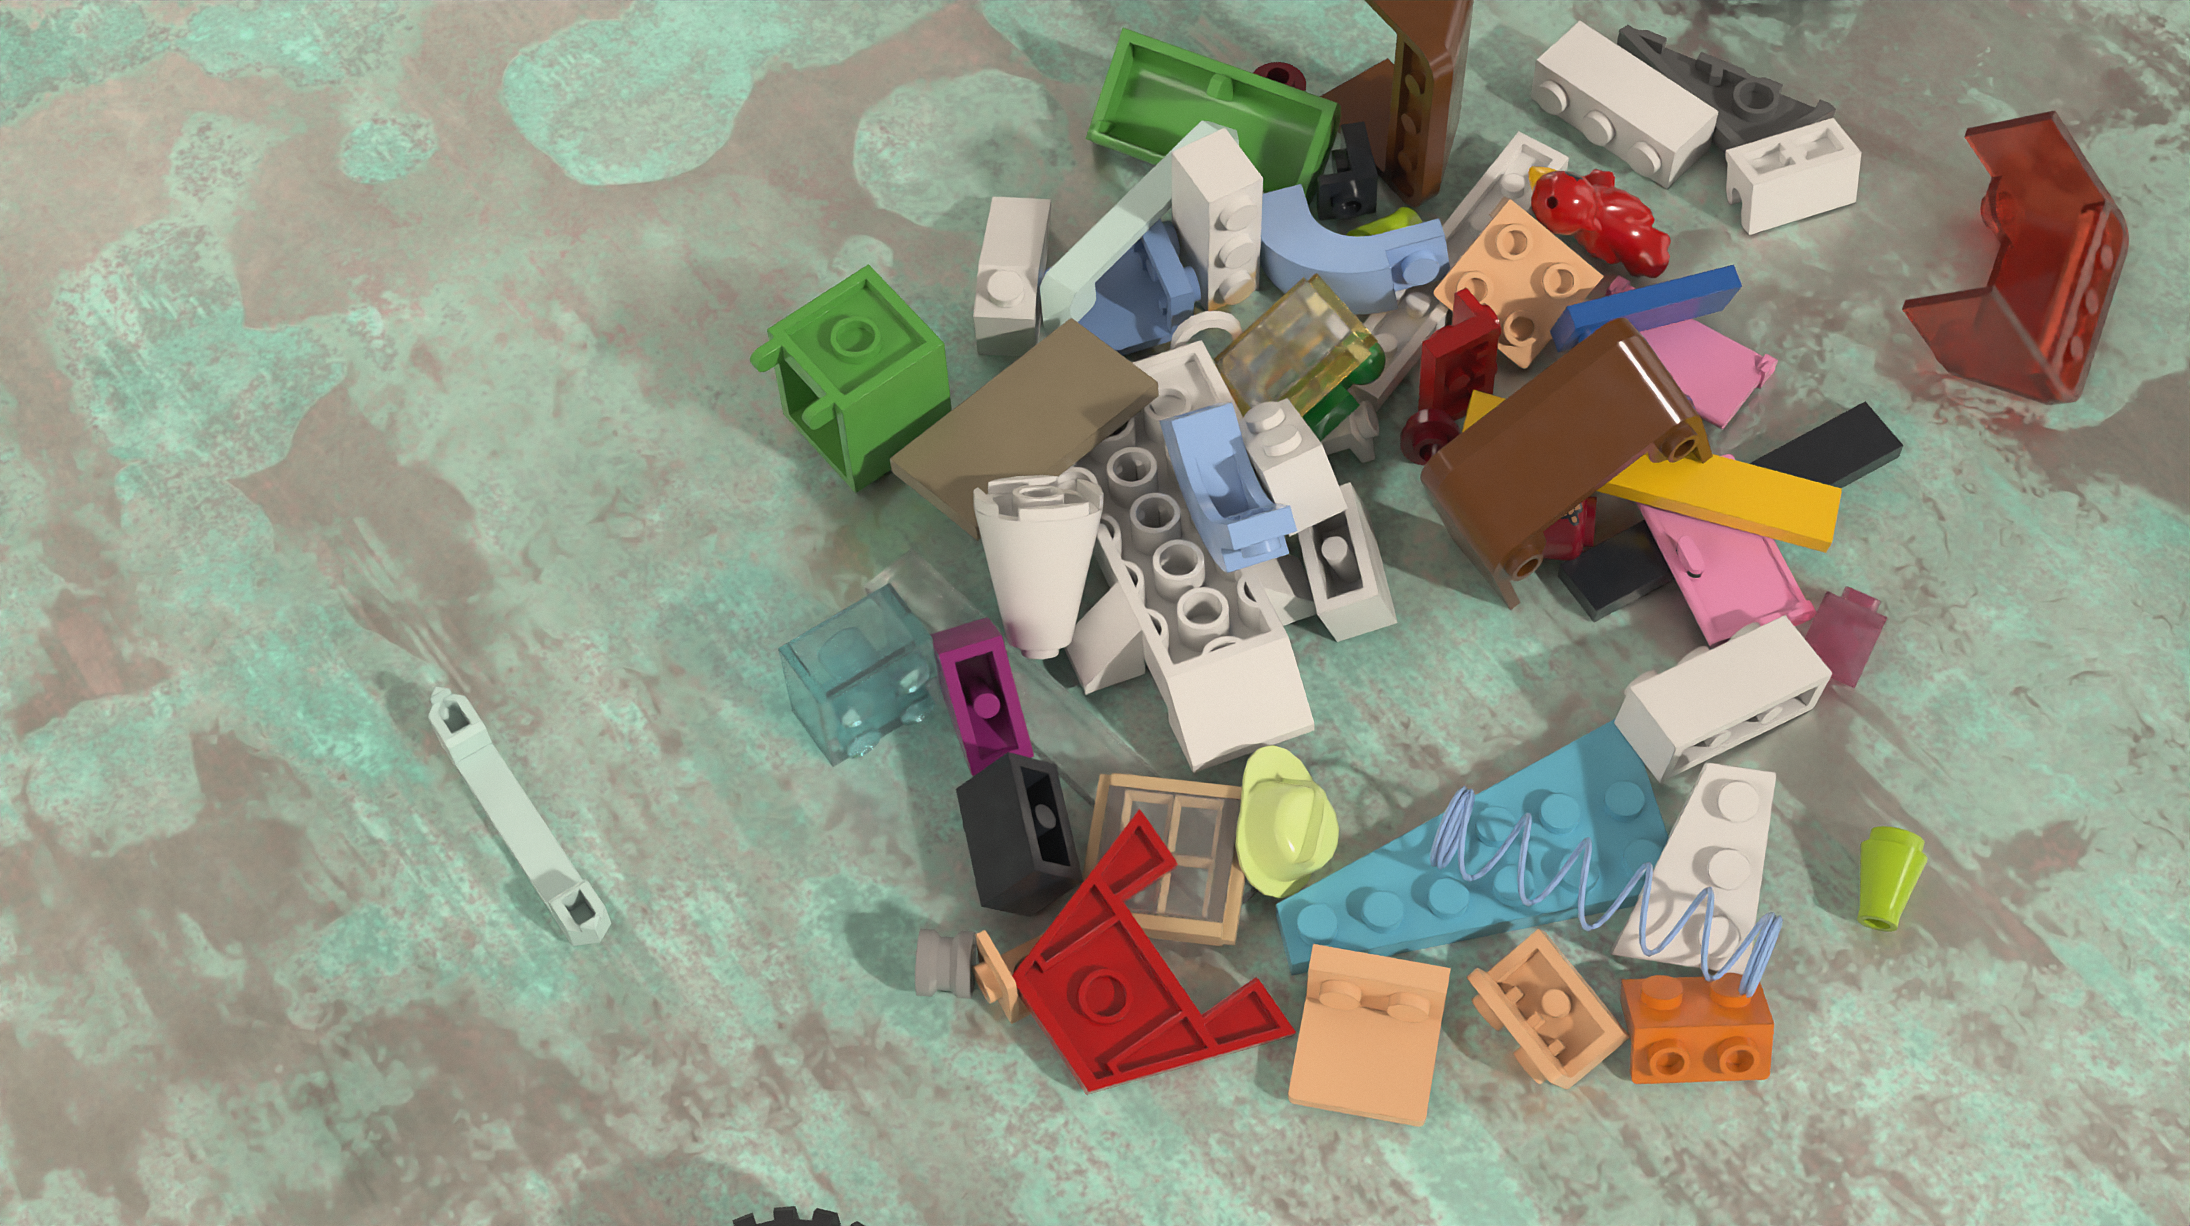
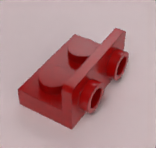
(1460, 357)

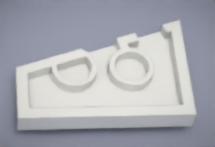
(1715, 845)

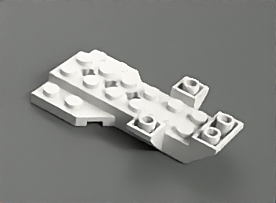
(1203, 632)

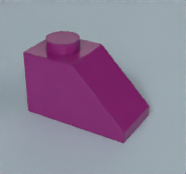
(980, 693)

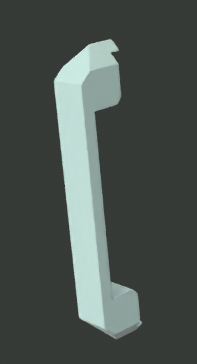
(1070, 283)
(525, 833)

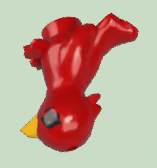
(1601, 218)

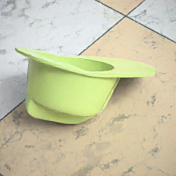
(1283, 823)

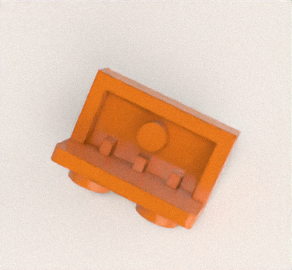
(1696, 1030)

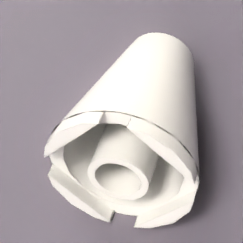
(1038, 556)

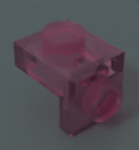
(1846, 633)

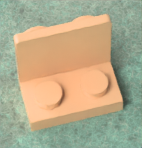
(1522, 276)
(1368, 1035)

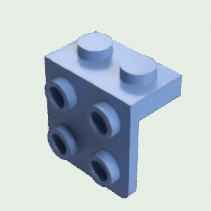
(1144, 294)

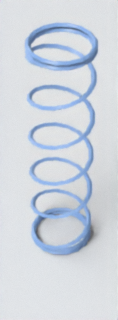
(1452, 835)

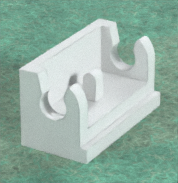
(1793, 175)

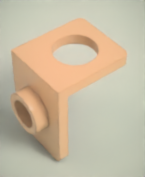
(995, 974)

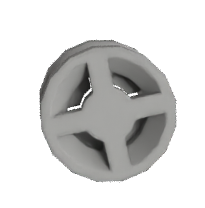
(945, 963)

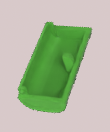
(1165, 91)

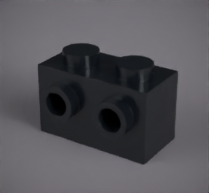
(1019, 835)

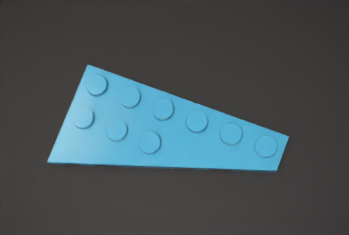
(1403, 904)

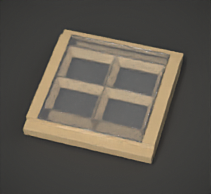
(1198, 826)

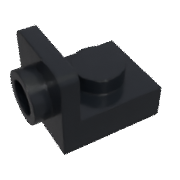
(1354, 180)

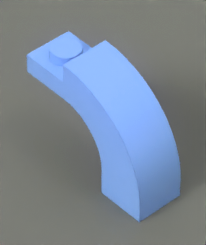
(1357, 269)
(1222, 489)

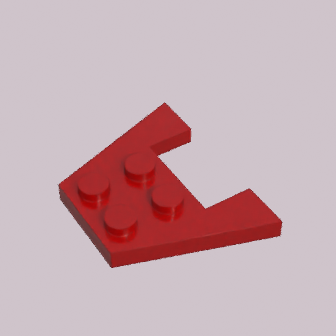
(1110, 994)

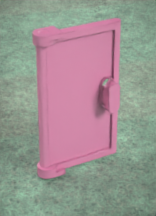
(1706, 364)
(1739, 574)

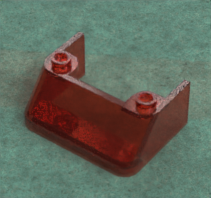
(2052, 275)

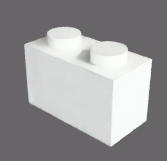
(1291, 463)
(1347, 571)

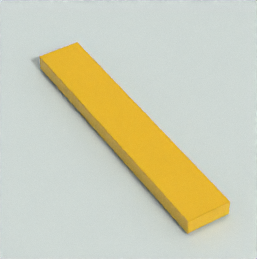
(1721, 492)

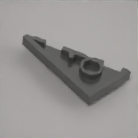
(1746, 104)

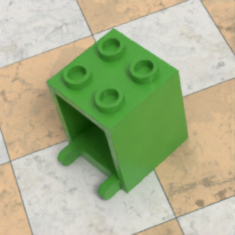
(858, 375)

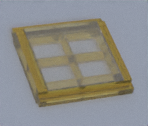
(1295, 349)

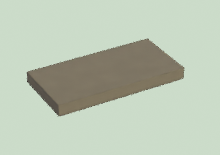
(1026, 421)

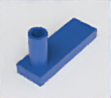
(1649, 305)

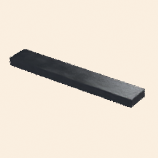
(1632, 561)

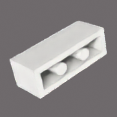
(1623, 104)
(1218, 217)
(1721, 697)

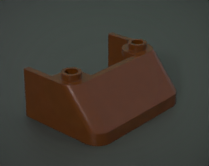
(1415, 102)
(1556, 448)

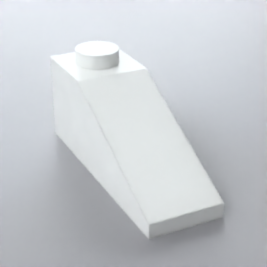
(1011, 276)

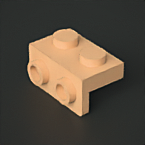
(1548, 1011)

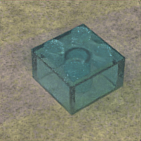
(861, 675)

